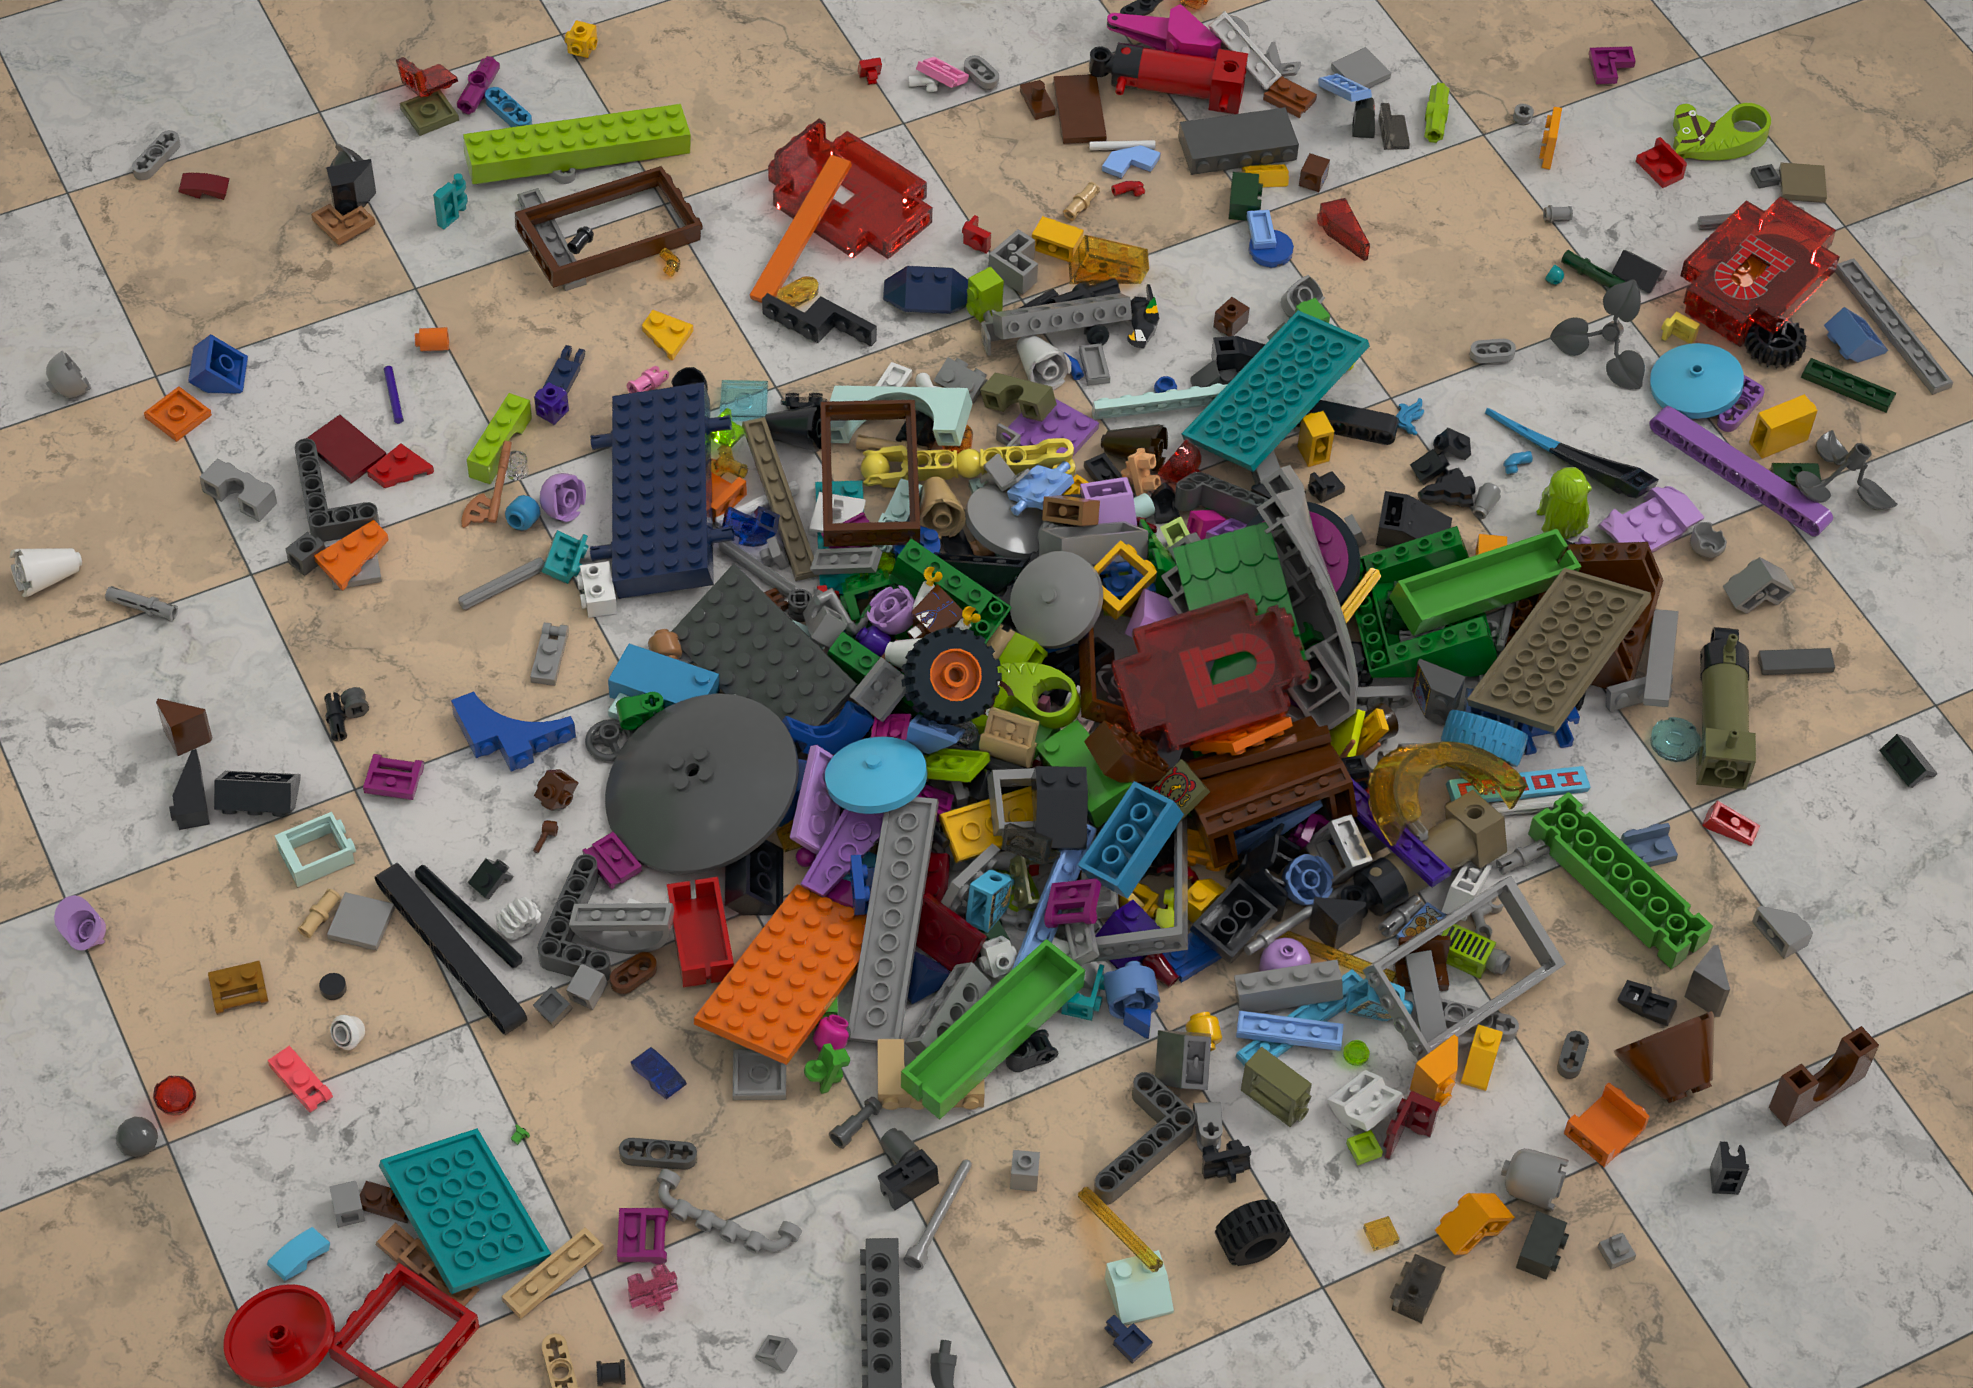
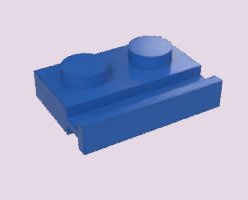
(1191, 961)

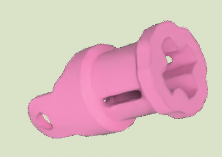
(648, 380)

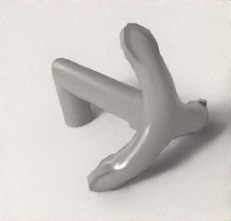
(829, 595)

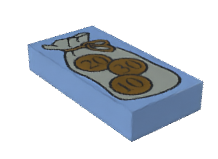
(1423, 919)

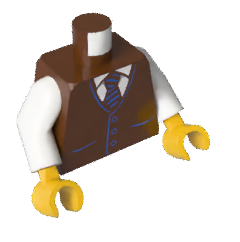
(936, 610)

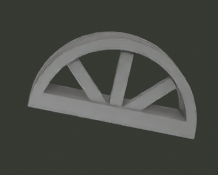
(623, 926)

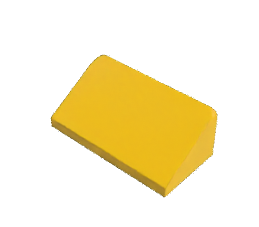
(1270, 175)

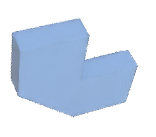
(1138, 156)

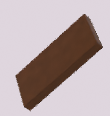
(1079, 109)

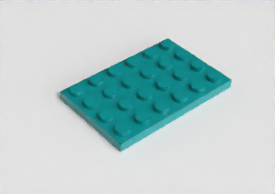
(464, 1210)

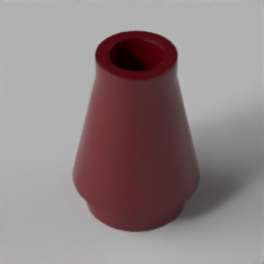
(1161, 968)

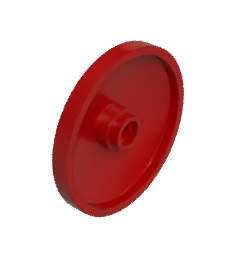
(279, 1336)

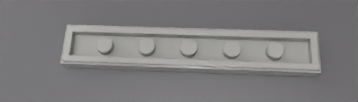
(551, 235)
(1661, 658)

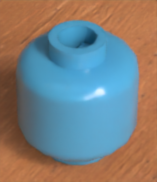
(522, 512)

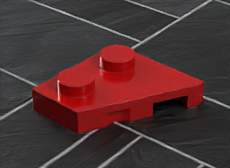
(398, 467)

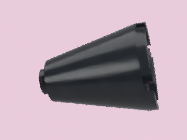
(797, 427)

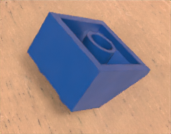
(217, 367)

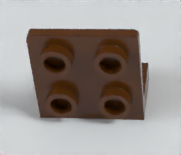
(1440, 948)

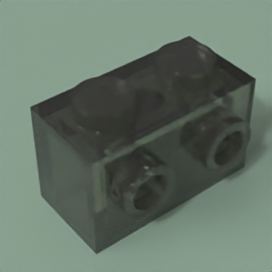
(1417, 1288)

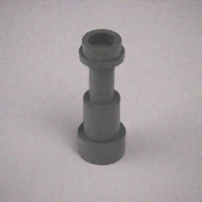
(842, 1134)

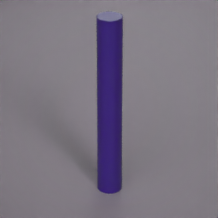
(393, 394)

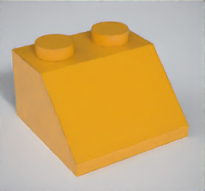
(1437, 1071)

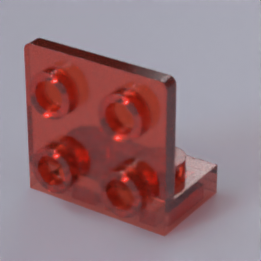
(424, 81)

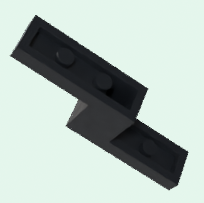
(819, 319)

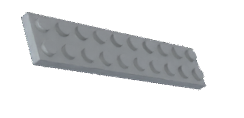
(893, 922)

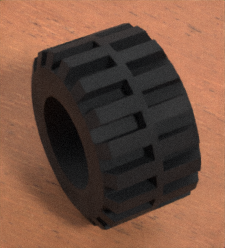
(1252, 1232)

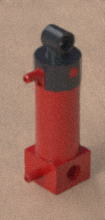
(1175, 73)

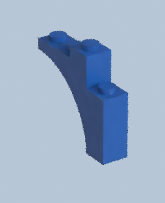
(516, 739)

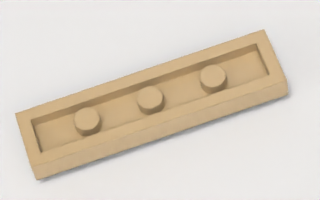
(552, 1272)

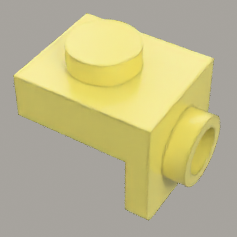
(1680, 327)

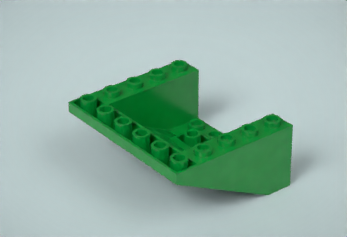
(909, 573)
(1459, 647)

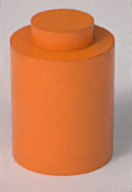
(432, 339)

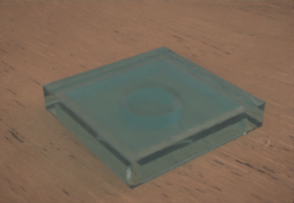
(744, 398)

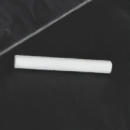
(1118, 145)

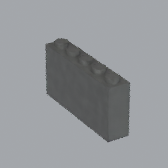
(1238, 140)

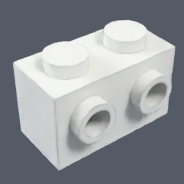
(598, 589)

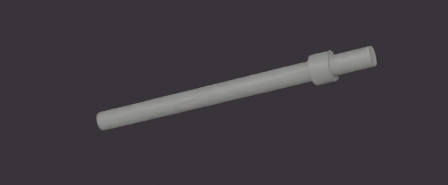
(1267, 937)

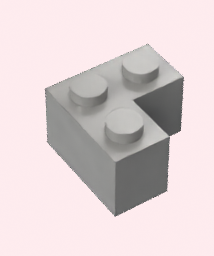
(1015, 262)
(1758, 583)

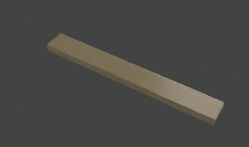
(779, 497)

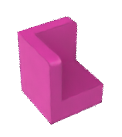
(1202, 521)

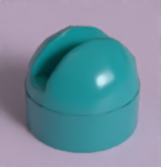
(1555, 275)

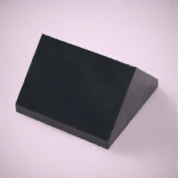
(1336, 920)

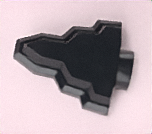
(1450, 489)

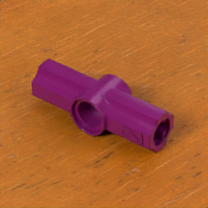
(477, 85)

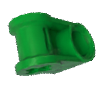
(638, 709)

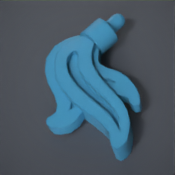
(1409, 414)

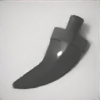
(943, 1366)

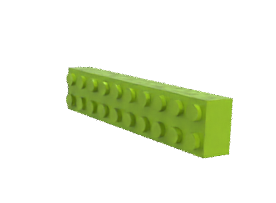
(576, 143)

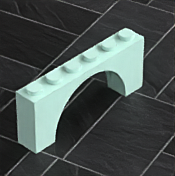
(946, 407)

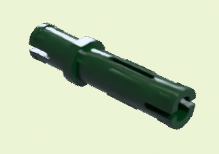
(1587, 268)

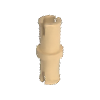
(1081, 201)
(319, 913)

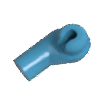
(1515, 459)

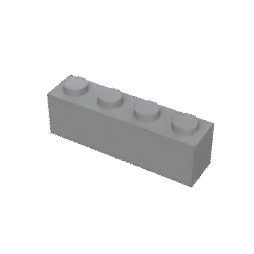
(1289, 987)

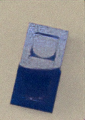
(659, 1072)

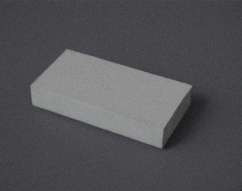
(1094, 364)

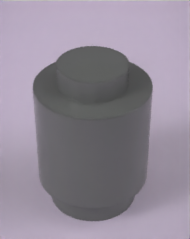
(898, 1145)

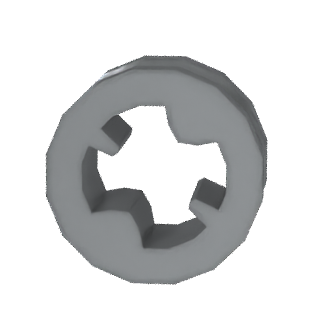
(1523, 109)

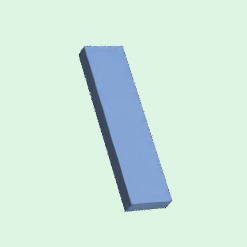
(1344, 87)
(1289, 1030)

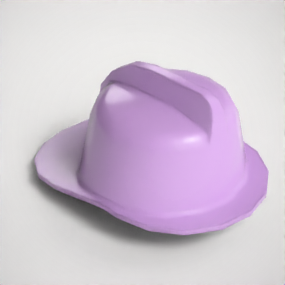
(79, 923)

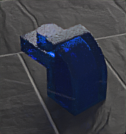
(754, 528)

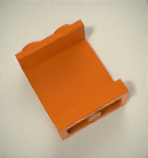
(726, 494)
(1607, 1125)

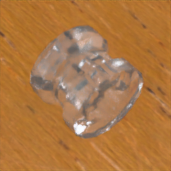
(516, 459)

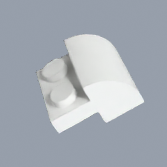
(1364, 1101)

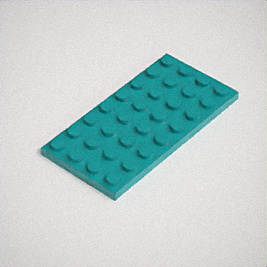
(1275, 390)

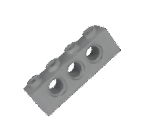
(956, 996)

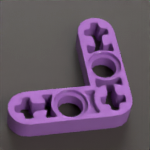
(1748, 400)

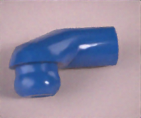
(1076, 370)

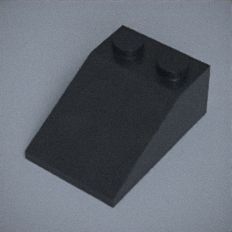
(1061, 805)

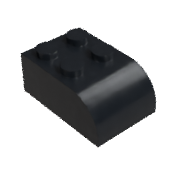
(1234, 920)

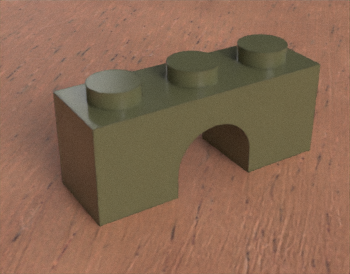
(1034, 398)

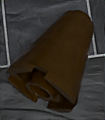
(1126, 441)

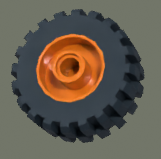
(951, 676)

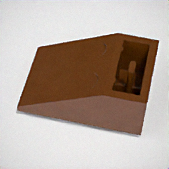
(1125, 755)

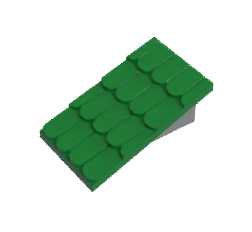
(1228, 568)

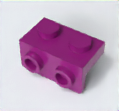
(1306, 829)

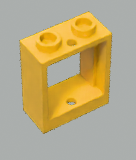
(1112, 604)

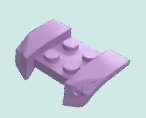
(1656, 521)

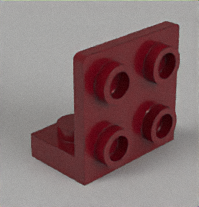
(1415, 1113)

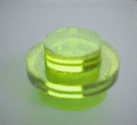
(1356, 1053)

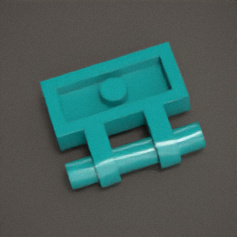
(449, 201)

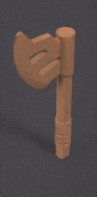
(494, 503)

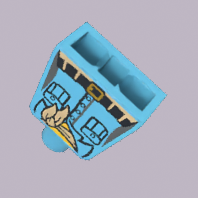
(988, 899)
(1365, 1002)

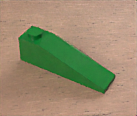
(1159, 558)

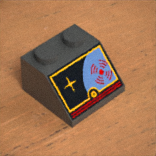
(1436, 691)

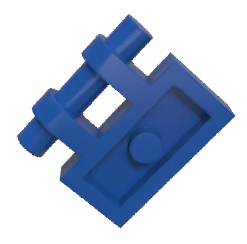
(1121, 585)

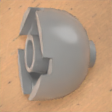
(65, 377)

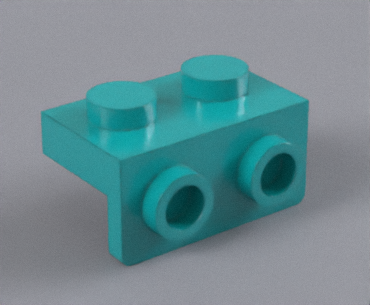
(564, 556)

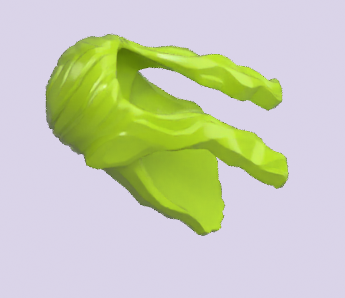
(1566, 503)

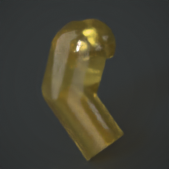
(672, 261)

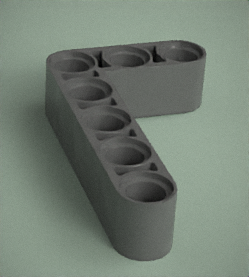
(324, 522)
(561, 943)
(1149, 1143)

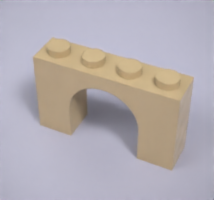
(891, 1095)

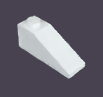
(1466, 886)

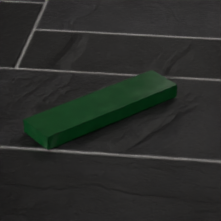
(1848, 385)

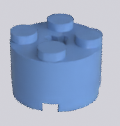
(1131, 988)

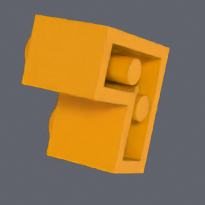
(1472, 1220)

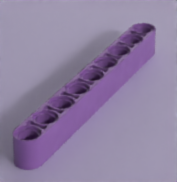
(1741, 471)

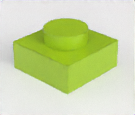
(1364, 1147)

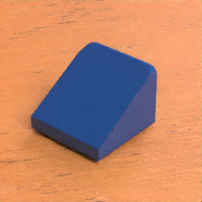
(1138, 1020)

